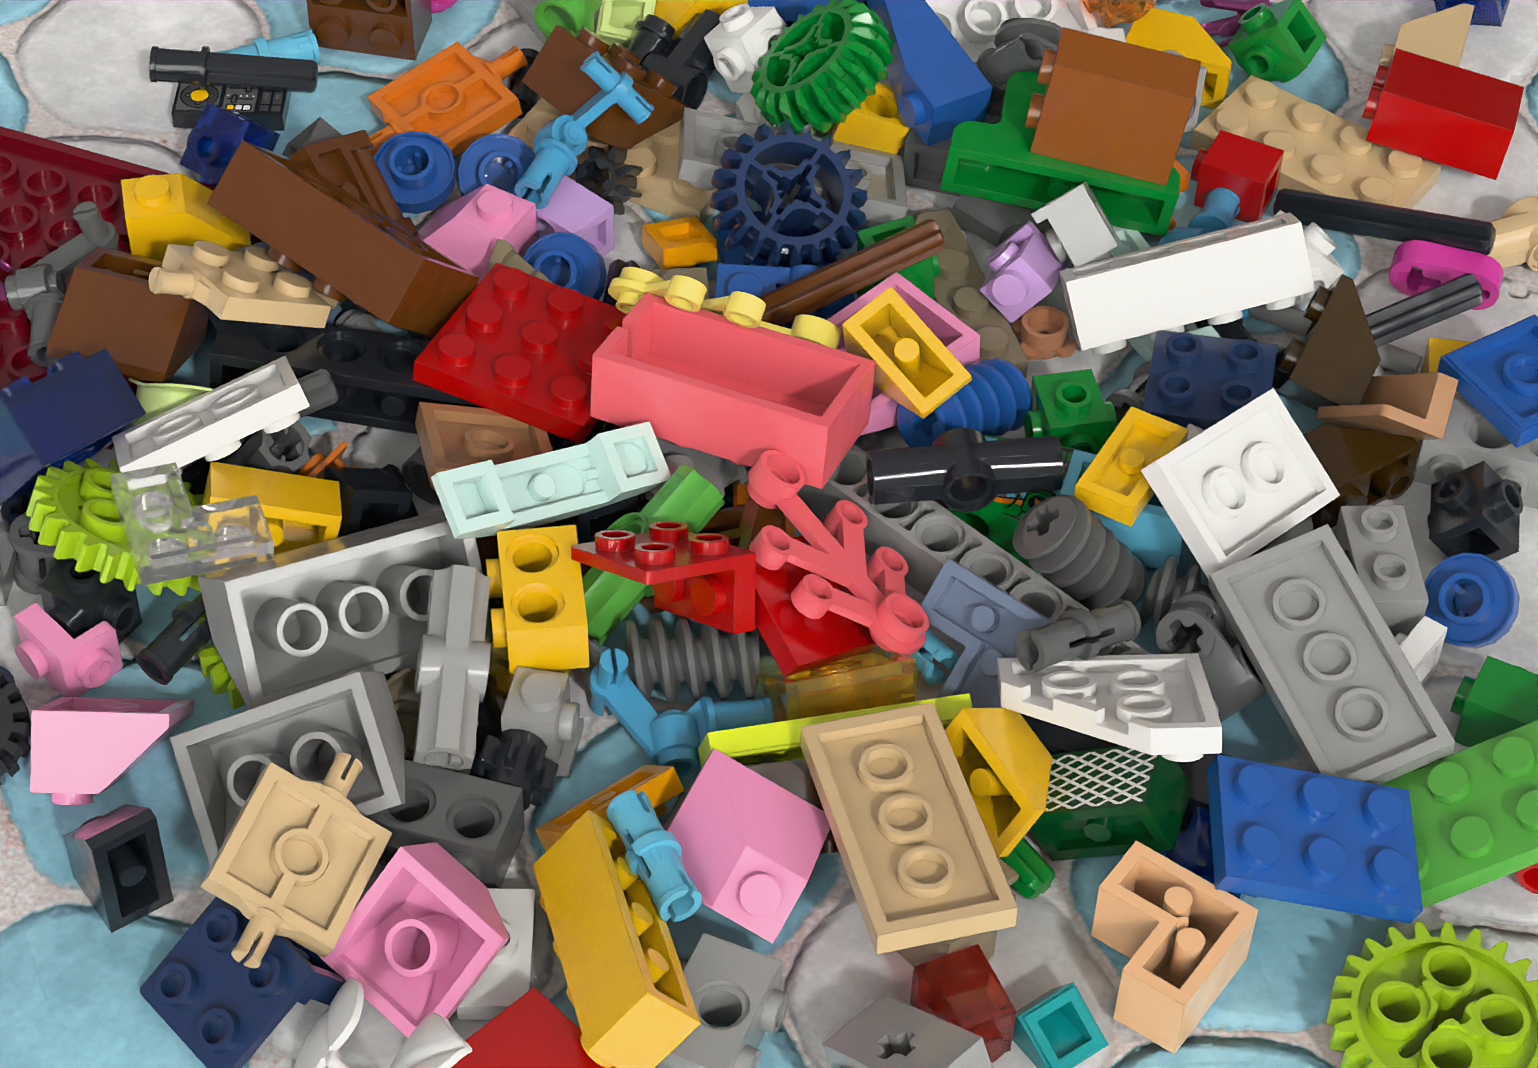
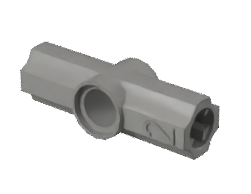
(452, 668)

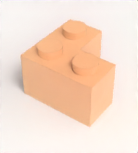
(1179, 940)

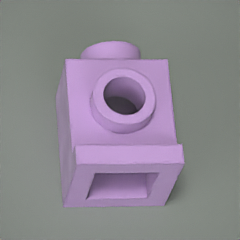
(1021, 272)

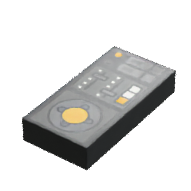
(259, 105)

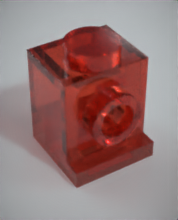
(967, 994)

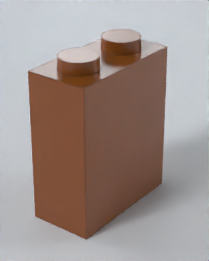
(1112, 105)

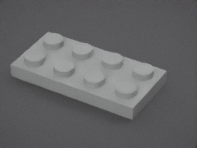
(707, 136)
(1330, 661)

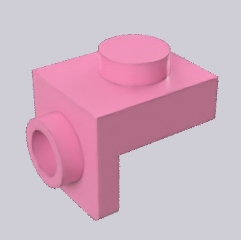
(66, 662)

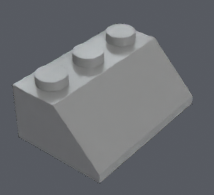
(302, 737)

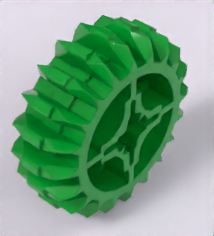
(822, 66)

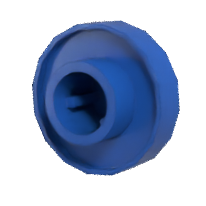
(493, 161)
(417, 170)
(569, 263)
(1472, 599)

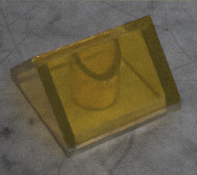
(842, 686)

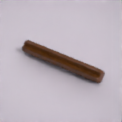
(852, 272)

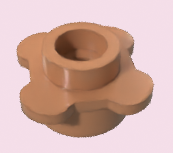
(1044, 333)

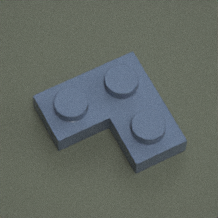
(984, 622)

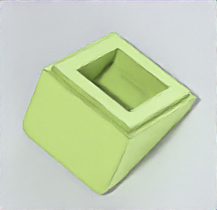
(617, 19)

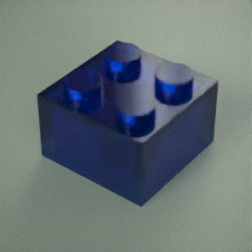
(61, 418)

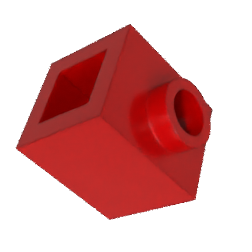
(1242, 167)

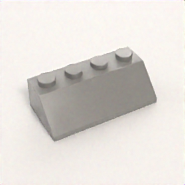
(331, 607)

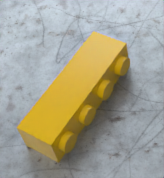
(613, 949)

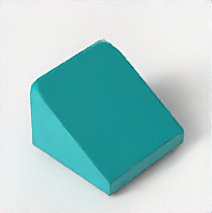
(1057, 1029)

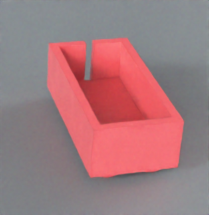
(731, 388)

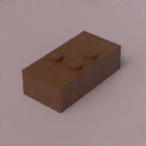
(340, 241)

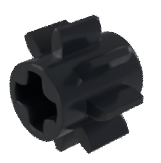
(623, 176)
(518, 761)

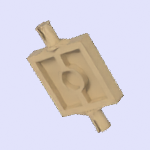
(240, 285)
(296, 860)

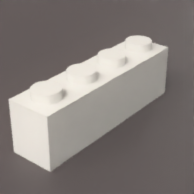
(1188, 282)

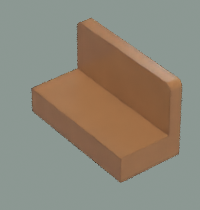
(1399, 405)

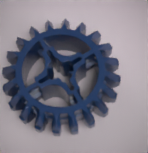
(769, 184)

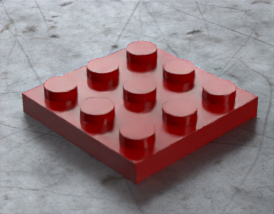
(522, 351)

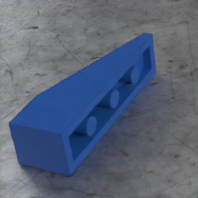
(930, 71)

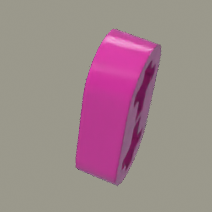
(1440, 265)

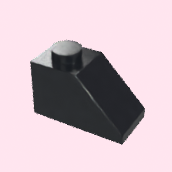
(120, 864)

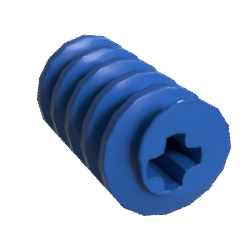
(988, 403)

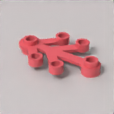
(892, 617)

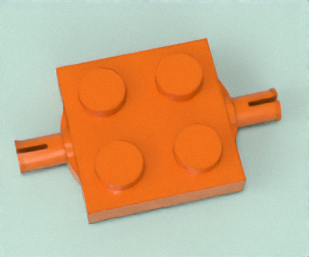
(449, 98)

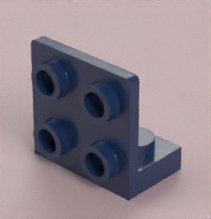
(1205, 377)
(221, 1004)

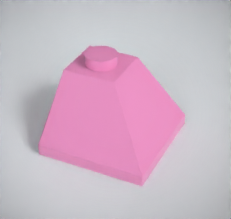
(473, 223)
(94, 741)
(747, 844)
(420, 936)

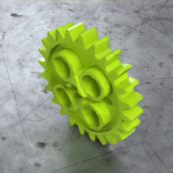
(80, 518)
(1405, 984)

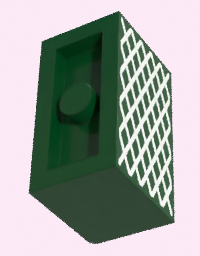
(1110, 800)

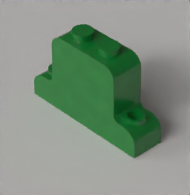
(999, 167)

